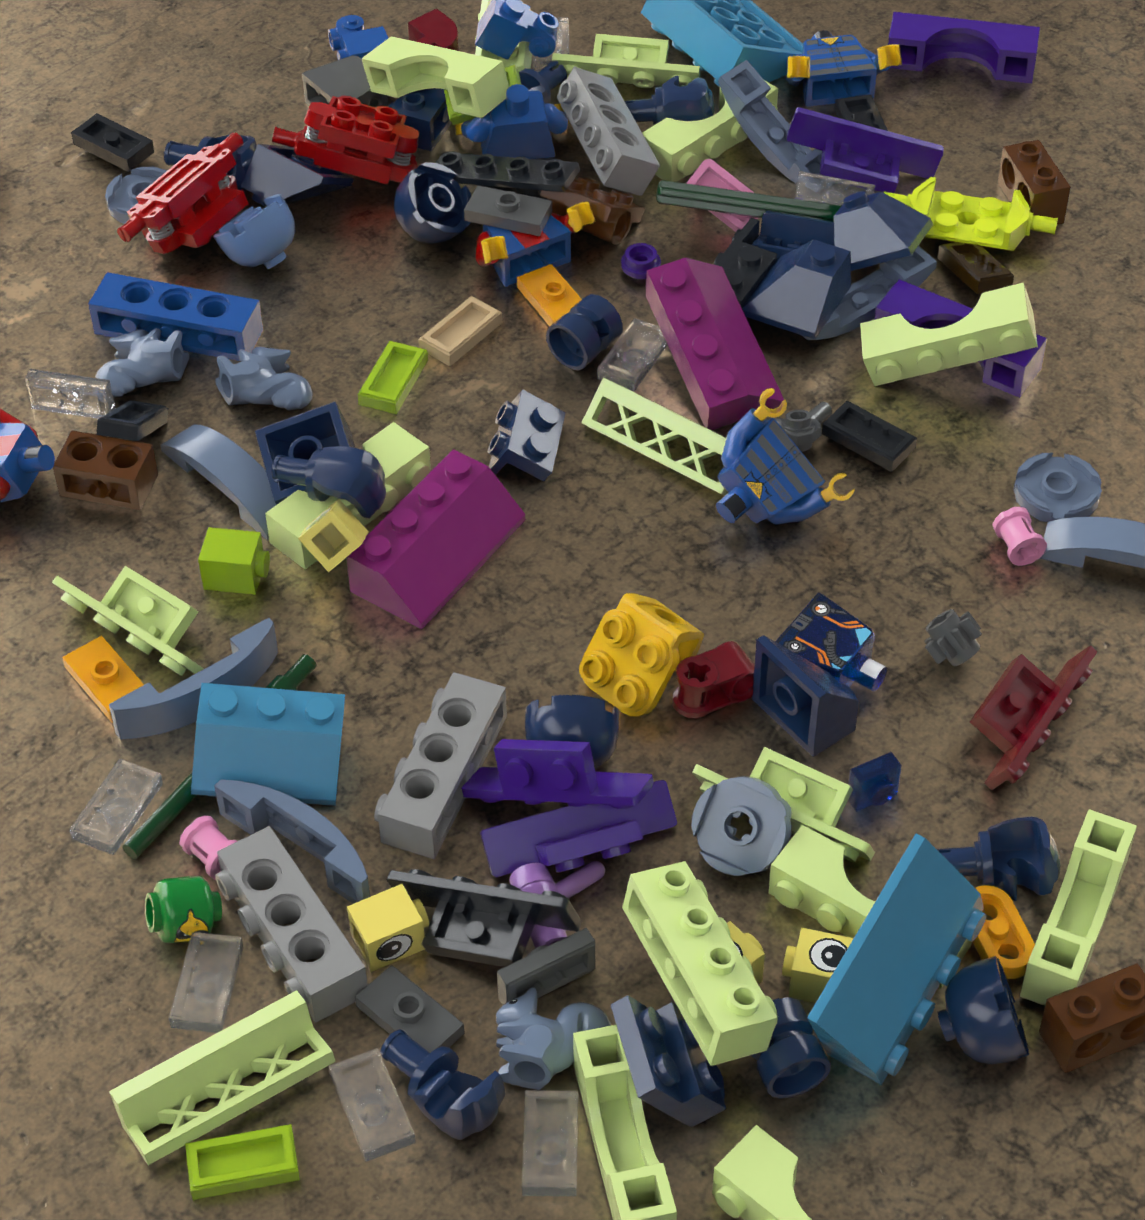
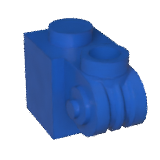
(511, 22)
(351, 39)

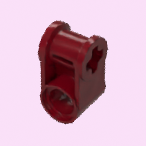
(717, 676)

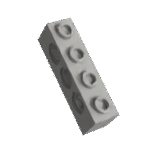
(607, 131)
(442, 760)
(265, 864)

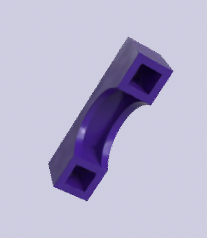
(1002, 48)
(931, 311)

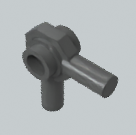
(804, 426)

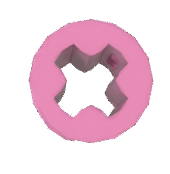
(1016, 531)
(208, 841)

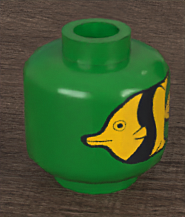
(182, 908)

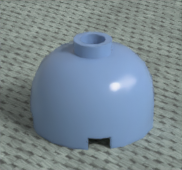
(258, 234)

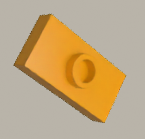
(548, 293)
(101, 673)

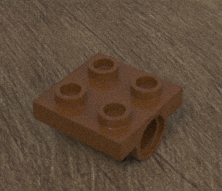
(611, 211)

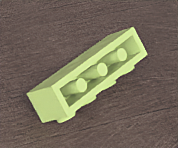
(699, 963)

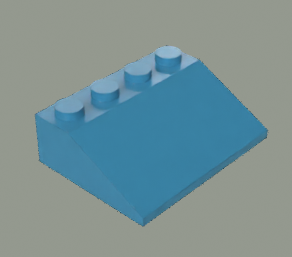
(724, 35)
(897, 963)

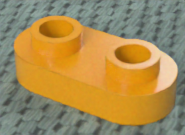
(1004, 933)

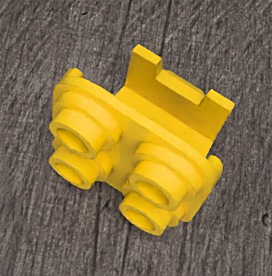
(637, 653)

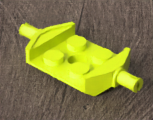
(976, 219)

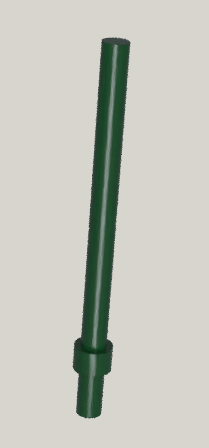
(182, 795)

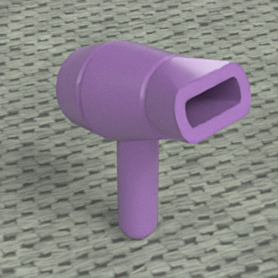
(537, 878)

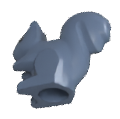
(144, 360)
(261, 380)
(540, 1045)

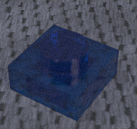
(874, 781)

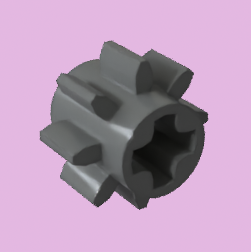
(953, 637)

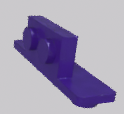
(862, 151)
(554, 773)
(572, 832)

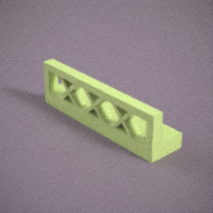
(660, 417)
(216, 1071)

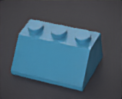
(269, 740)

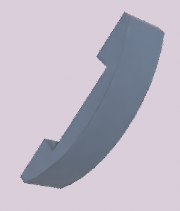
(763, 123)
(864, 295)
(226, 468)
(1095, 537)
(153, 713)
(257, 807)

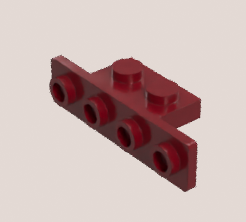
(1021, 709)

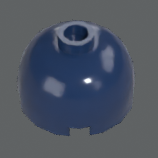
(431, 204)
(575, 720)
(983, 1014)

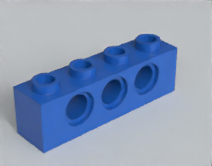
(208, 320)

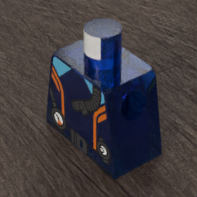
(835, 643)

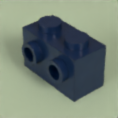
(425, 112)

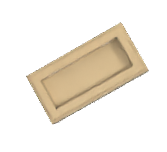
(460, 330)

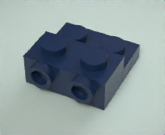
(668, 1062)

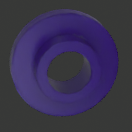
(639, 259)

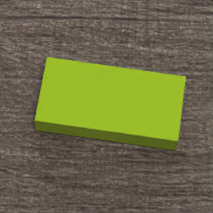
(392, 377)
(242, 1162)

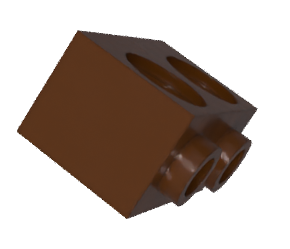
(1035, 174)
(105, 470)
(1096, 1018)

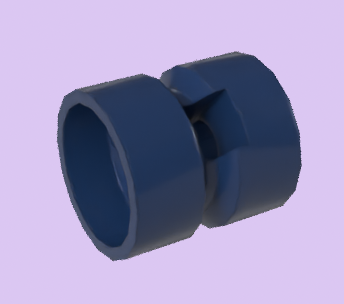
(584, 332)
(794, 1055)

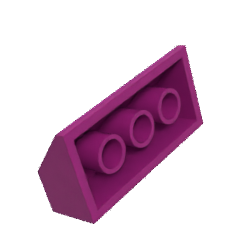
(710, 340)
(434, 540)

